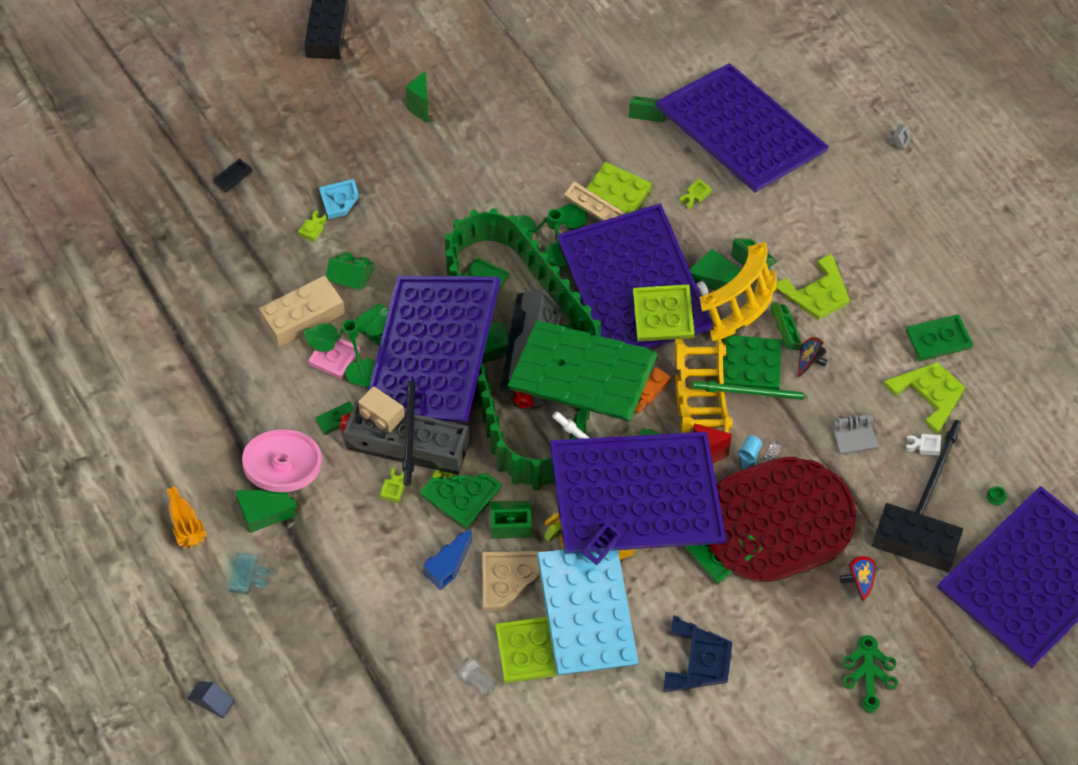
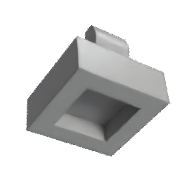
(900, 137)

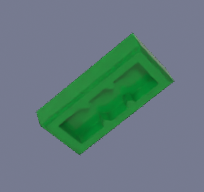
(331, 420)

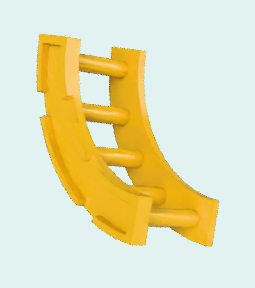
(754, 269)
(683, 392)

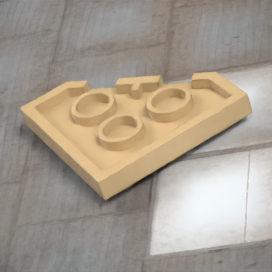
(507, 577)

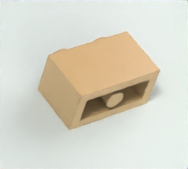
(381, 409)

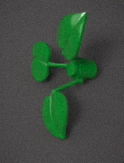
(570, 215)
(324, 336)

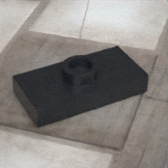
(232, 175)

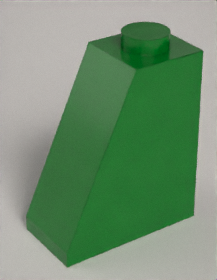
(714, 270)
(265, 507)

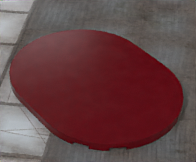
(791, 510)

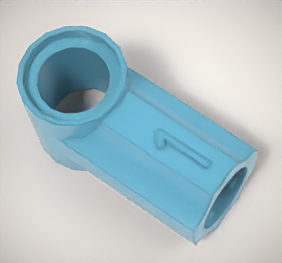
(749, 451)

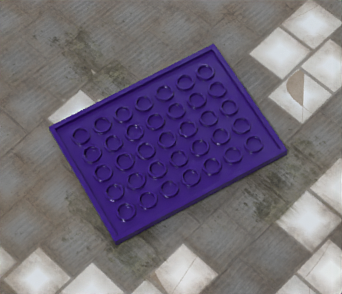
(742, 127)
(625, 255)
(437, 340)
(644, 485)
(1023, 578)

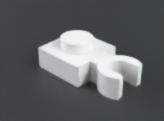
(927, 445)

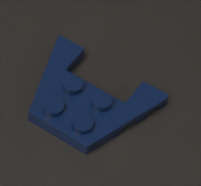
(707, 661)

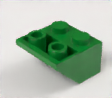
(349, 270)
(510, 519)

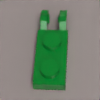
(786, 326)

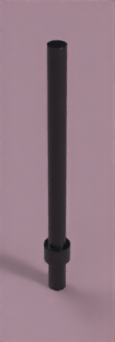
(950, 438)
(408, 464)

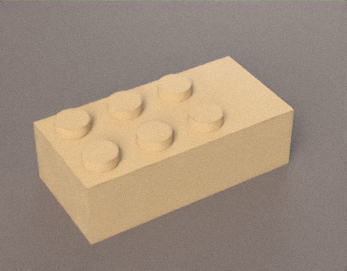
(301, 310)

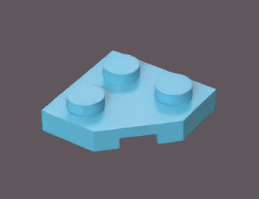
(339, 198)

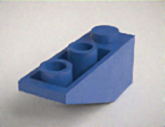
(446, 564)

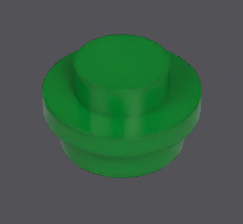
(996, 495)

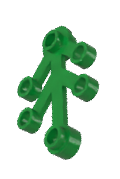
(869, 669)

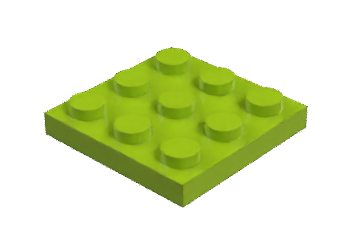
(619, 187)
(663, 313)
(525, 650)

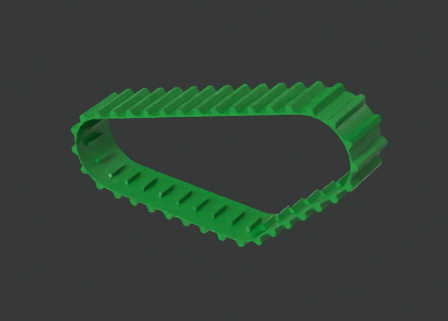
(503, 229)

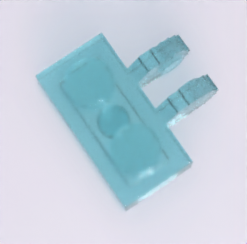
(243, 574)

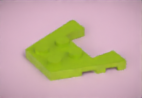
(821, 296)
(935, 386)

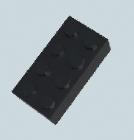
(326, 29)
(917, 537)

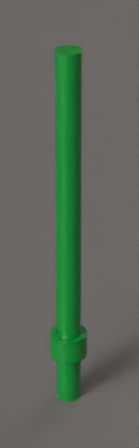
(712, 386)

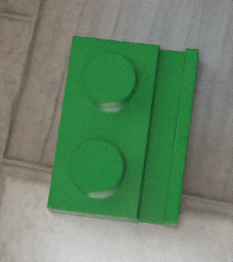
(484, 268)

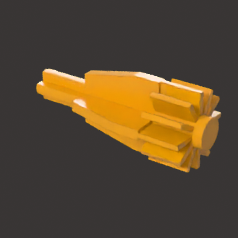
(186, 526)

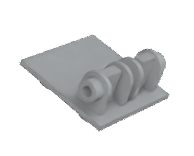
(854, 433)

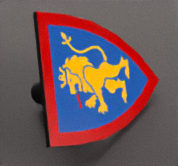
(811, 352)
(863, 575)

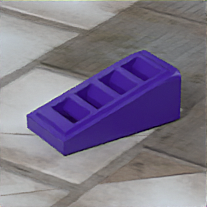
(611, 530)

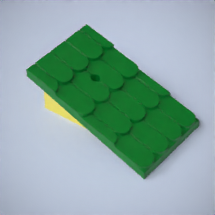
(583, 370)

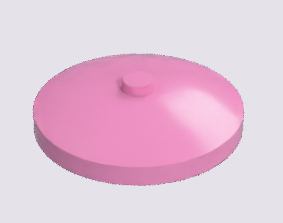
(282, 460)

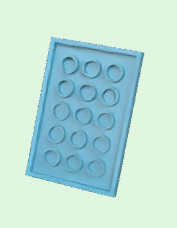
(586, 612)

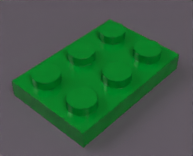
(939, 337)

